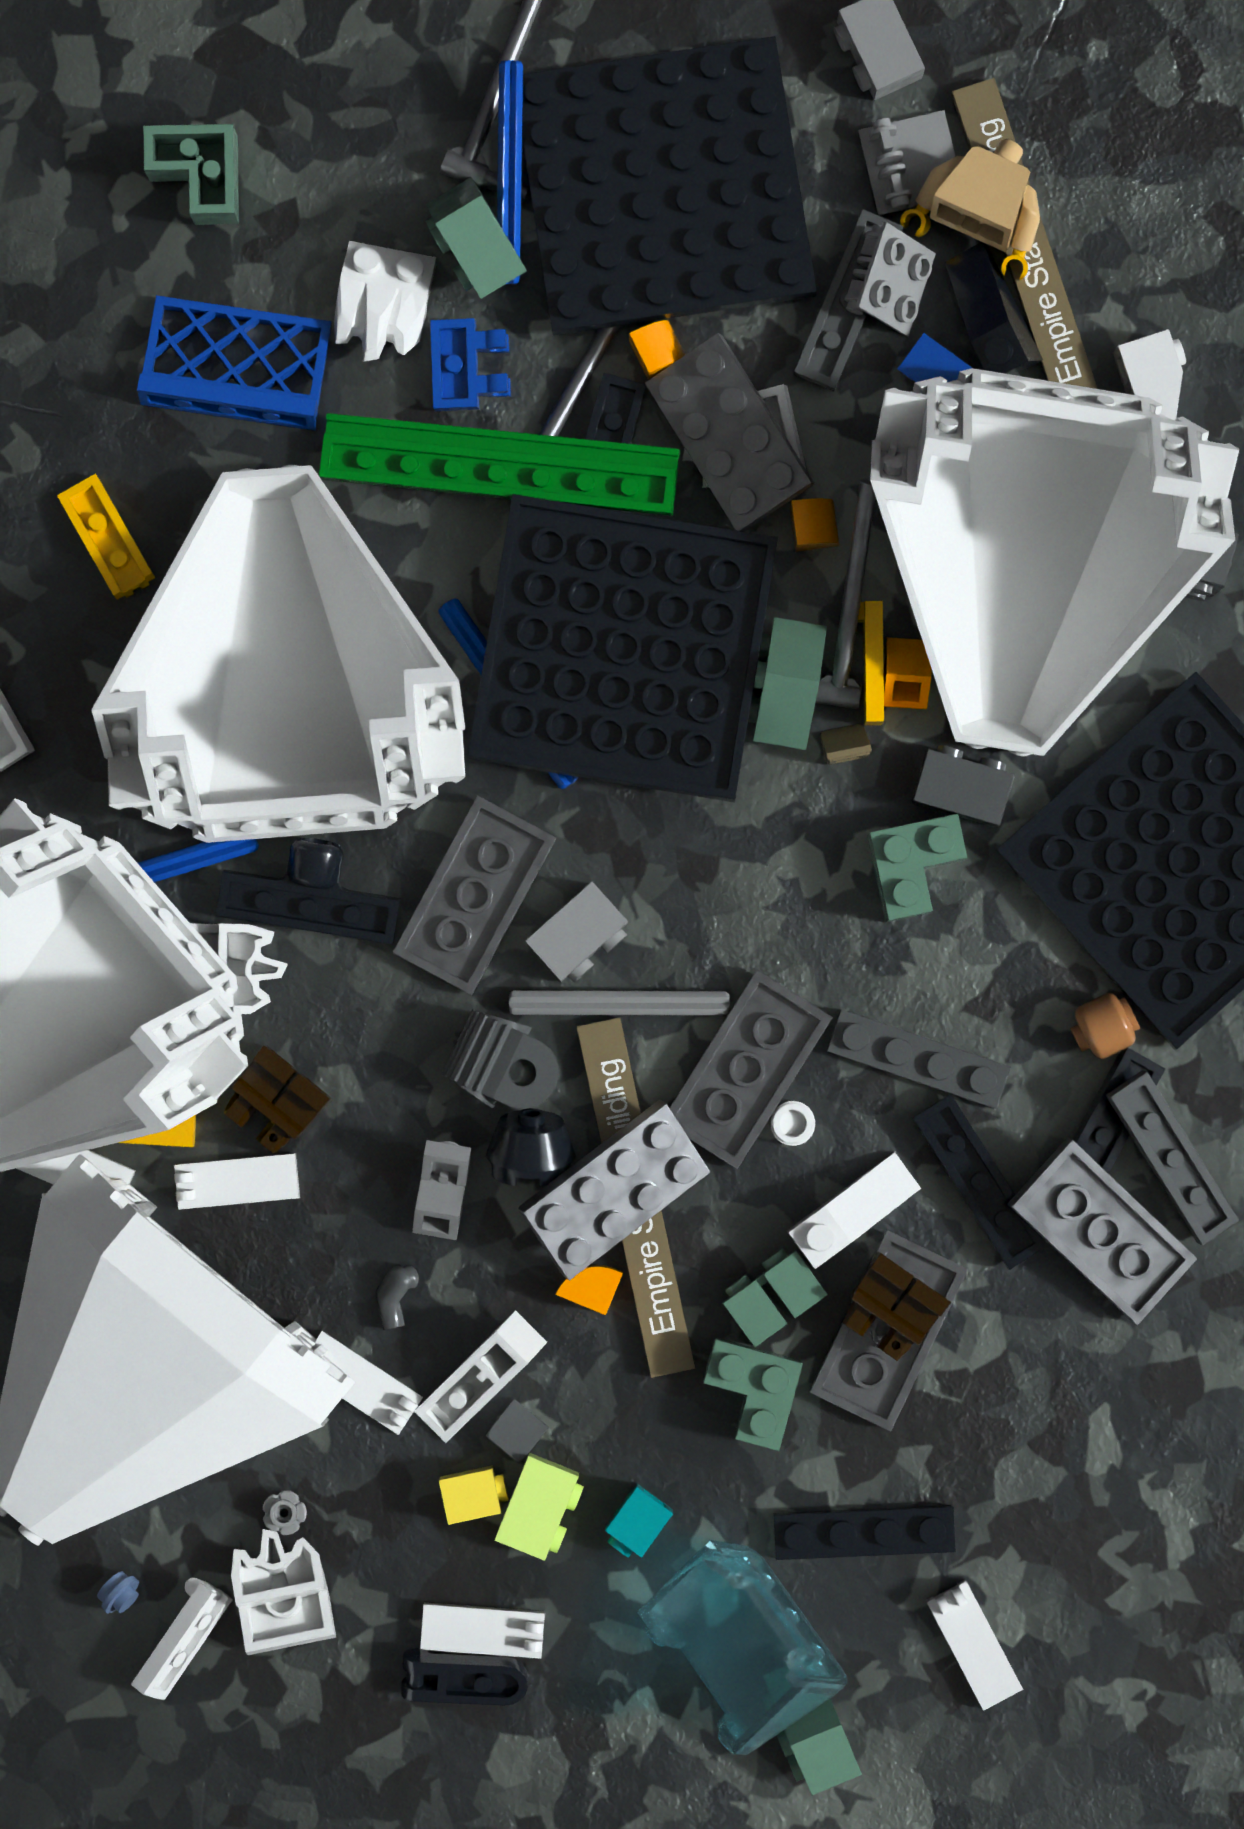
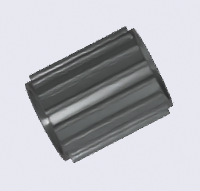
(484, 1061)

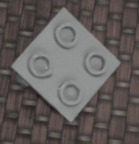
(902, 156)
(893, 279)

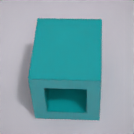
(637, 1522)

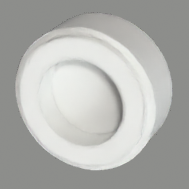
(792, 1123)

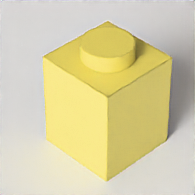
(473, 1494)

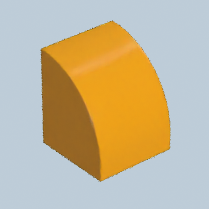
(655, 347)
(814, 524)
(906, 674)
(592, 1287)

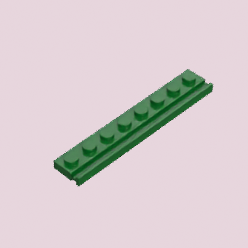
(499, 463)

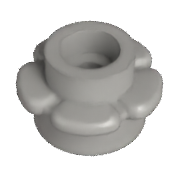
(284, 1500)

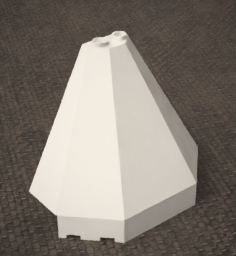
(1041, 539)
(278, 678)
(89, 954)
(138, 1366)

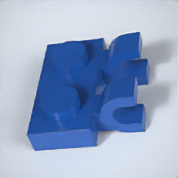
(456, 364)

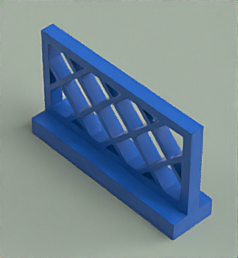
(229, 399)

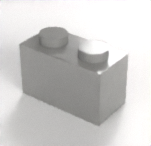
(879, 46)
(577, 933)

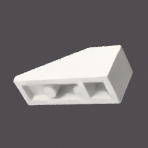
(1153, 369)
(853, 1210)
(481, 1376)

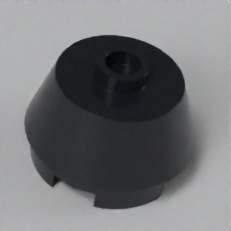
(530, 1147)

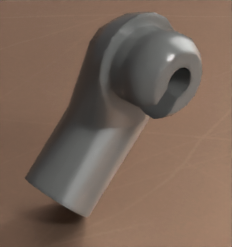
(390, 1293)

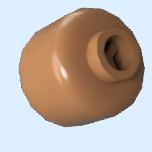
(1105, 1026)

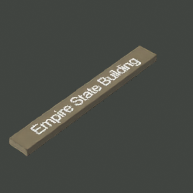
(1042, 289)
(648, 1246)

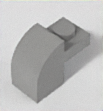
(442, 1189)

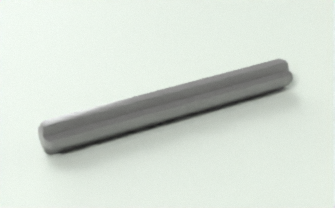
(619, 1003)

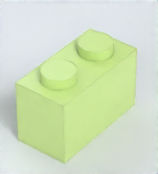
(538, 1507)

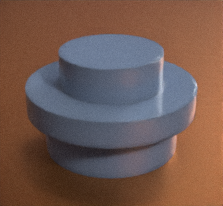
(118, 1593)

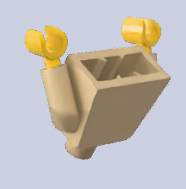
(983, 198)

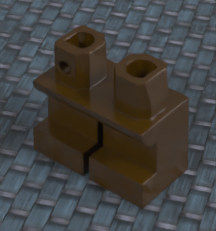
(260, 1088)
(908, 1319)

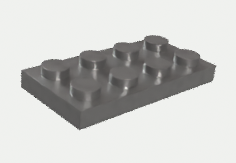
(729, 433)
(474, 895)
(748, 1068)
(614, 1189)
(1102, 1231)
(863, 1376)

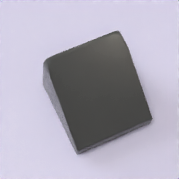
(516, 1431)

